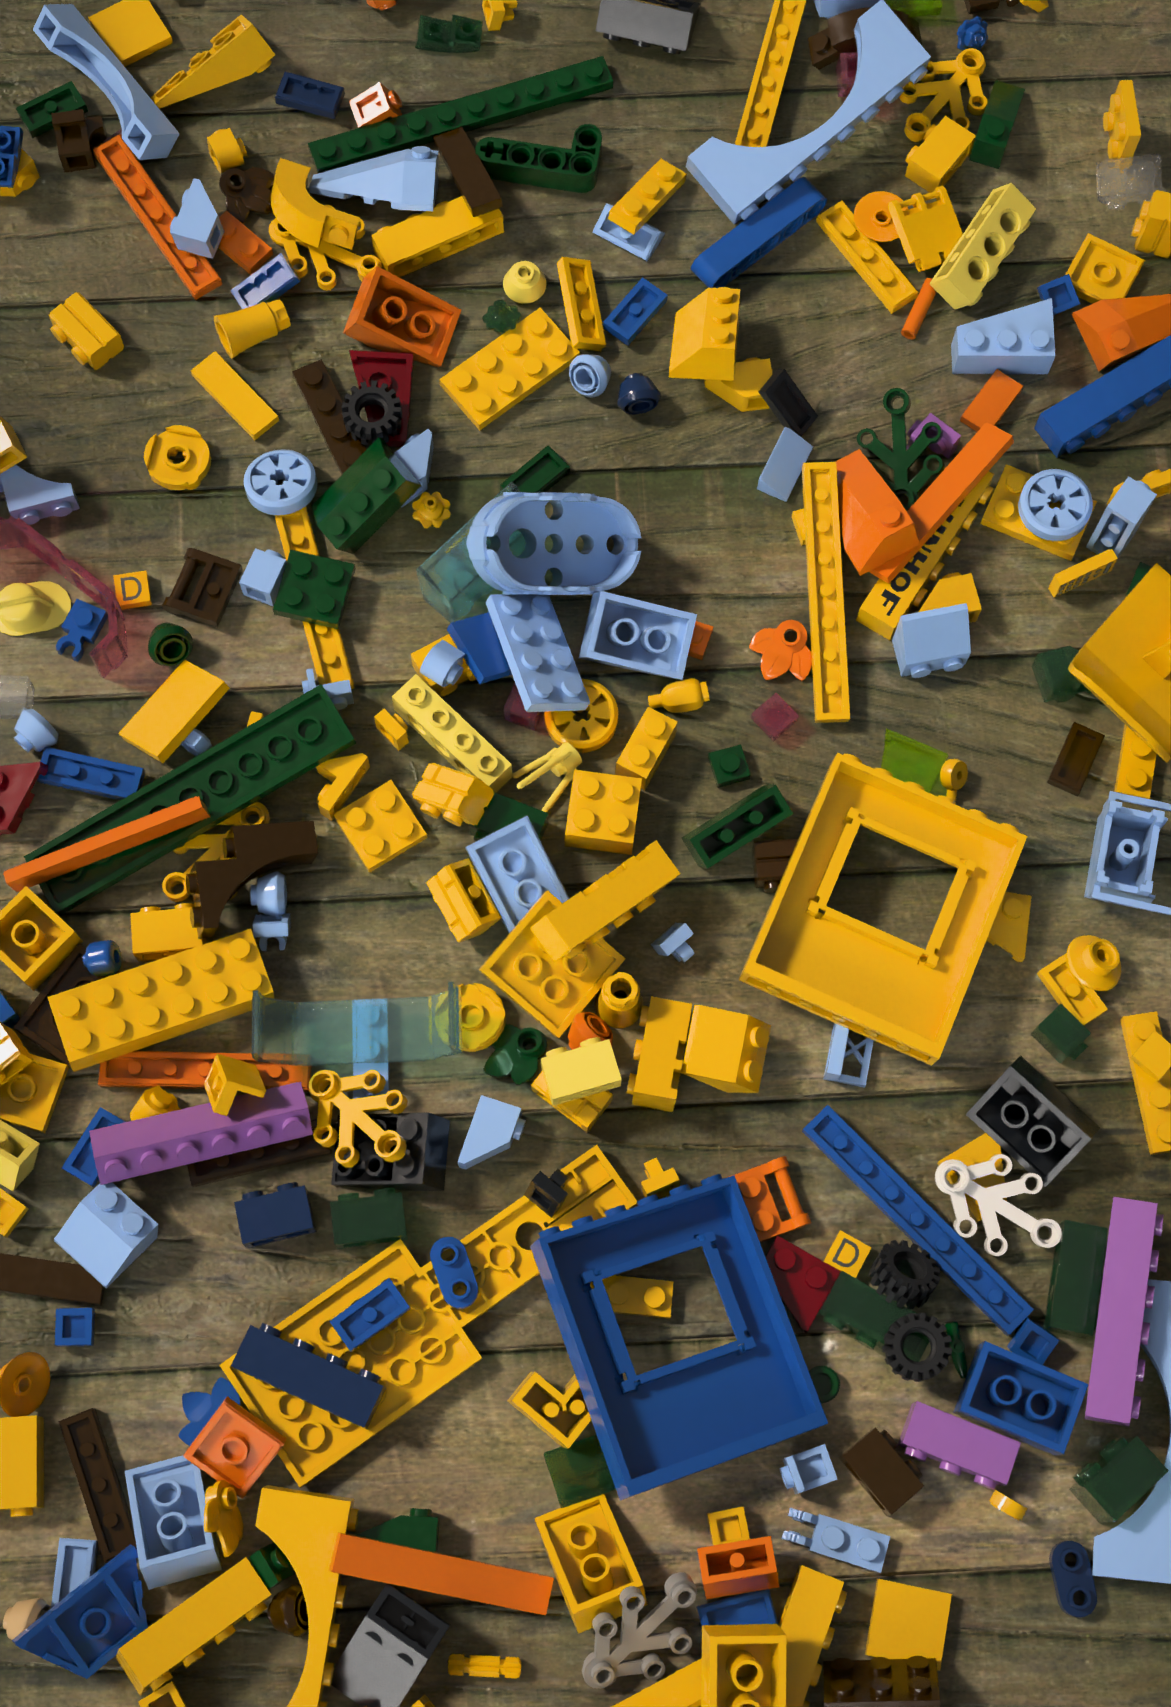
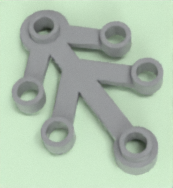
(638, 1636)

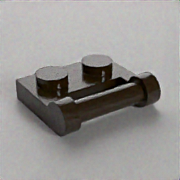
(212, 589)

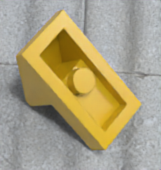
(345, 774)

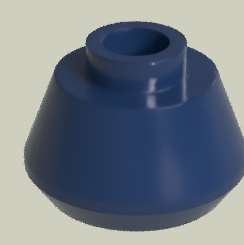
(638, 394)

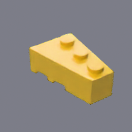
(660, 1054)

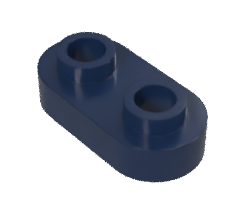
(1071, 1579)

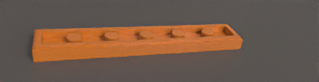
(154, 214)
(950, 490)
(106, 844)
(188, 1070)
(441, 1574)

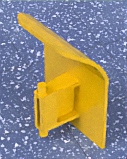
(1131, 661)

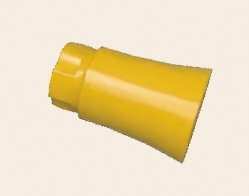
(251, 326)
(616, 1011)

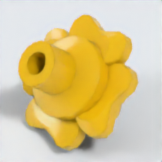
(431, 509)

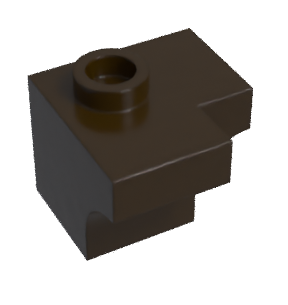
(77, 138)

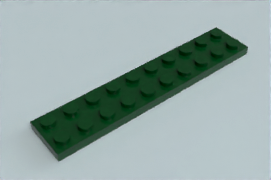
(223, 777)

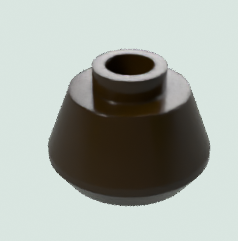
(289, 1611)

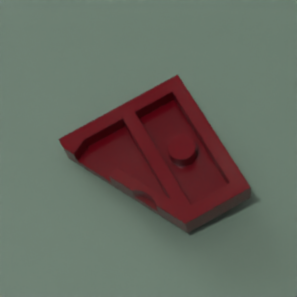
(15, 792)
(800, 1280)

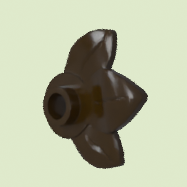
(250, 195)

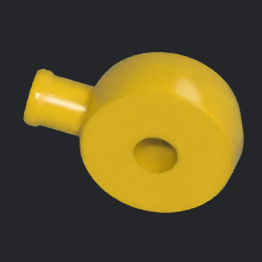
(953, 776)

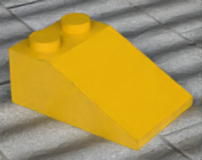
(588, 1559)

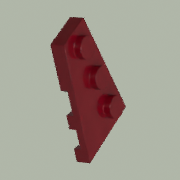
(397, 373)

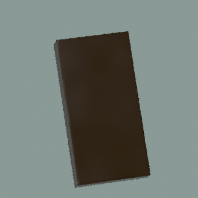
(1075, 759)

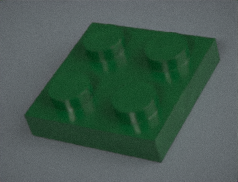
(314, 589)

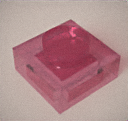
(774, 717)

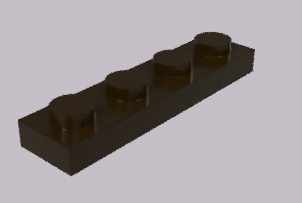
(327, 412)

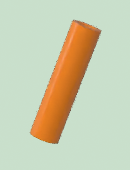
(919, 310)

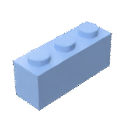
(1122, 517)

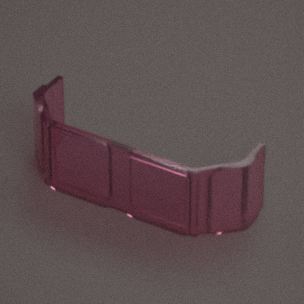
(113, 647)

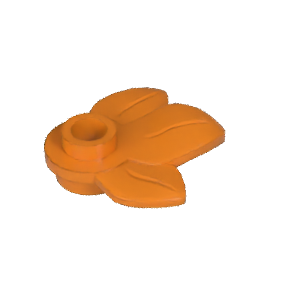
(780, 654)

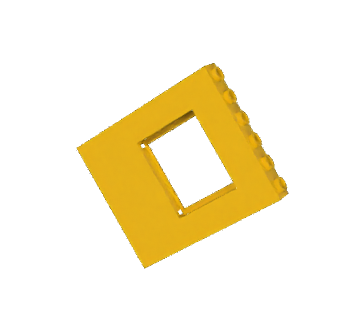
(858, 971)

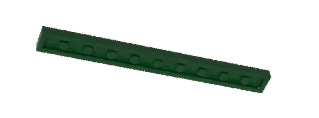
(466, 112)

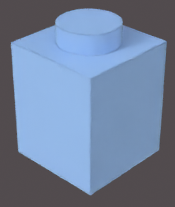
(263, 576)

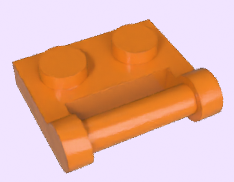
(761, 1204)

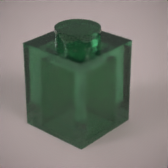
(1061, 1034)

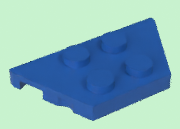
(91, 1620)

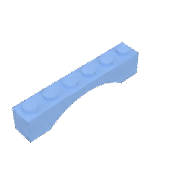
(73, 39)

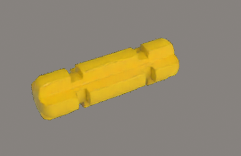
(484, 1666)

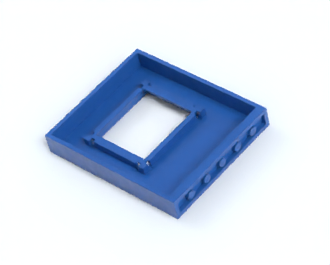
(705, 1404)

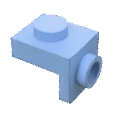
(339, 692)
(808, 1469)

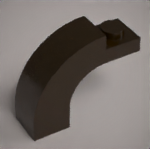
(840, 36)

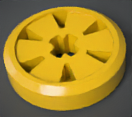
(589, 734)

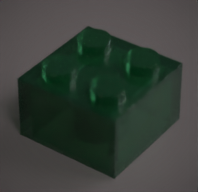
(1117, 1479)

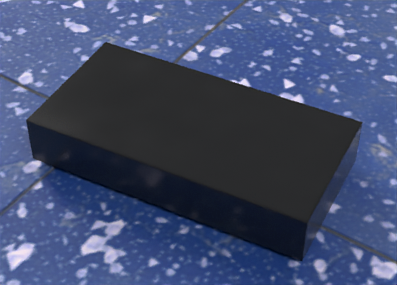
(788, 402)

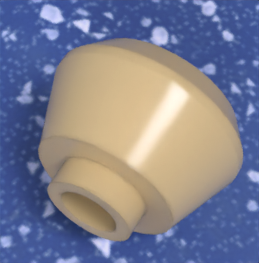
(23, 1615)

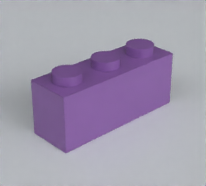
(958, 1445)

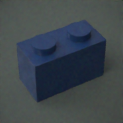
(274, 1215)

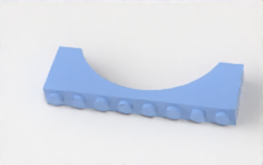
(746, 176)
(1142, 1543)

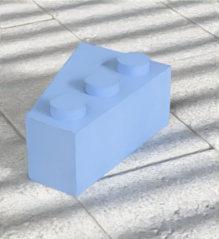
(1010, 341)

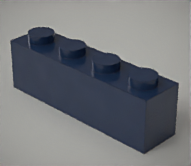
(308, 1376)

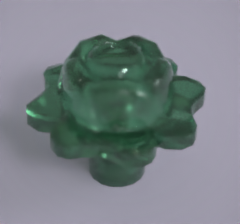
(501, 317)

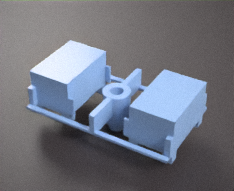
(1126, 853)

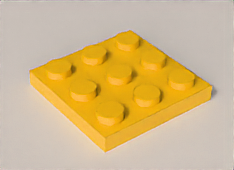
(544, 988)

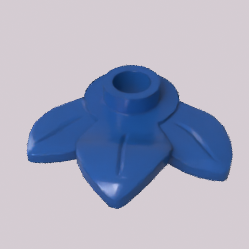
(201, 1406)

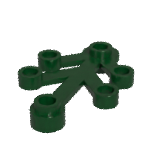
(902, 459)

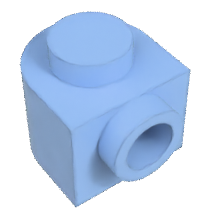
(443, 664)

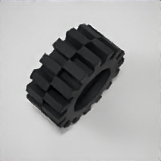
(367, 396)
(898, 1287)
(932, 1331)

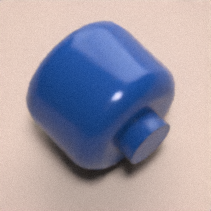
(102, 958)

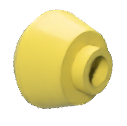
(524, 282)

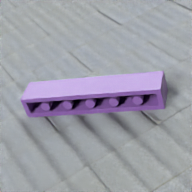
(199, 1133)
(1121, 1312)

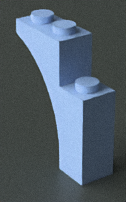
(35, 497)

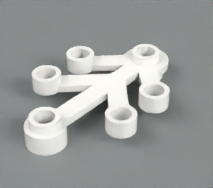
(991, 1201)

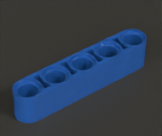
(759, 234)

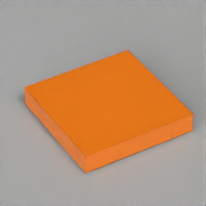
(234, 1447)

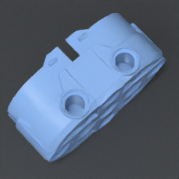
(573, 516)

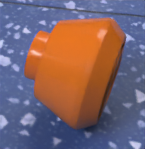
(587, 1026)

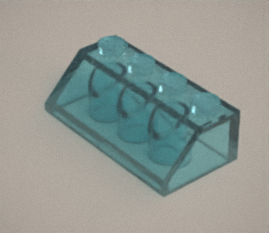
(449, 576)

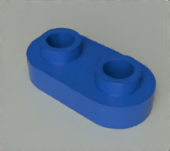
(454, 1272)

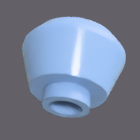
(589, 374)
(34, 731)
(270, 894)

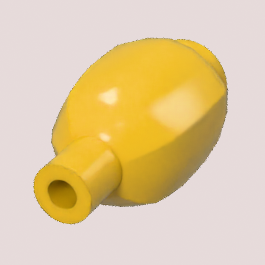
(681, 696)

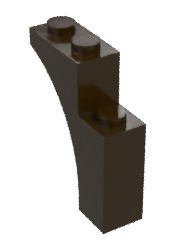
(248, 854)

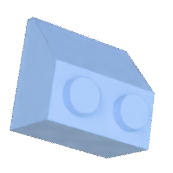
(932, 641)
(107, 1233)

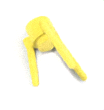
(558, 760)

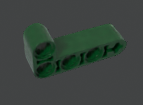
(538, 157)

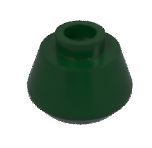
(169, 644)

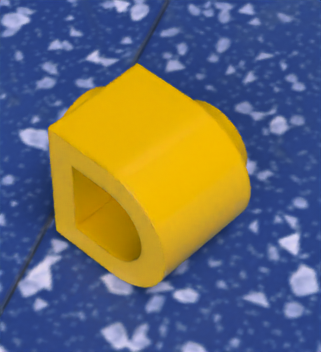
(226, 150)
(154, 1102)

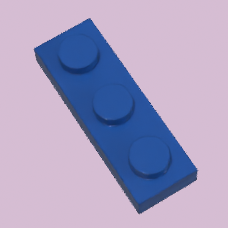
(90, 774)

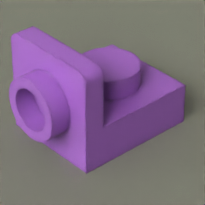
(948, 442)

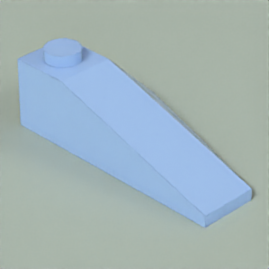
(402, 178)

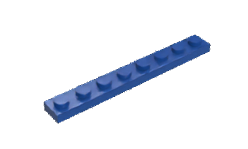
(918, 1220)

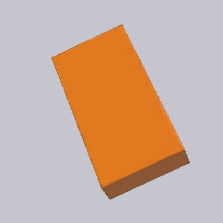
(992, 401)

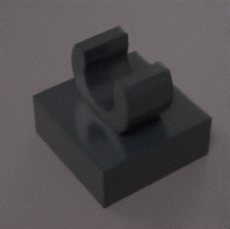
(547, 1192)

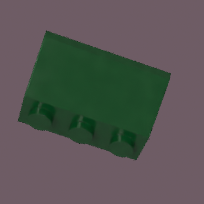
(364, 497)

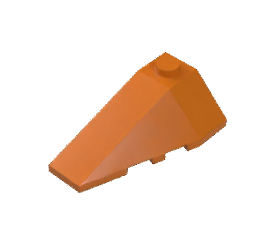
(1123, 327)
(870, 515)

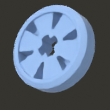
(282, 499)
(1055, 523)

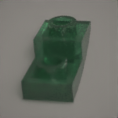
(452, 36)

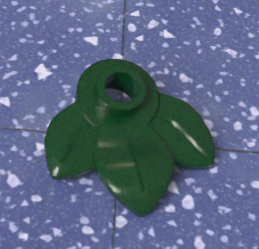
(512, 1058)

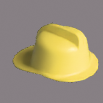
(32, 607)

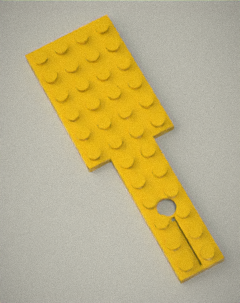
(427, 1342)

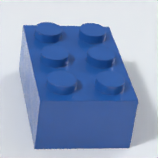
(1020, 1398)

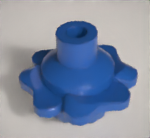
(972, 34)

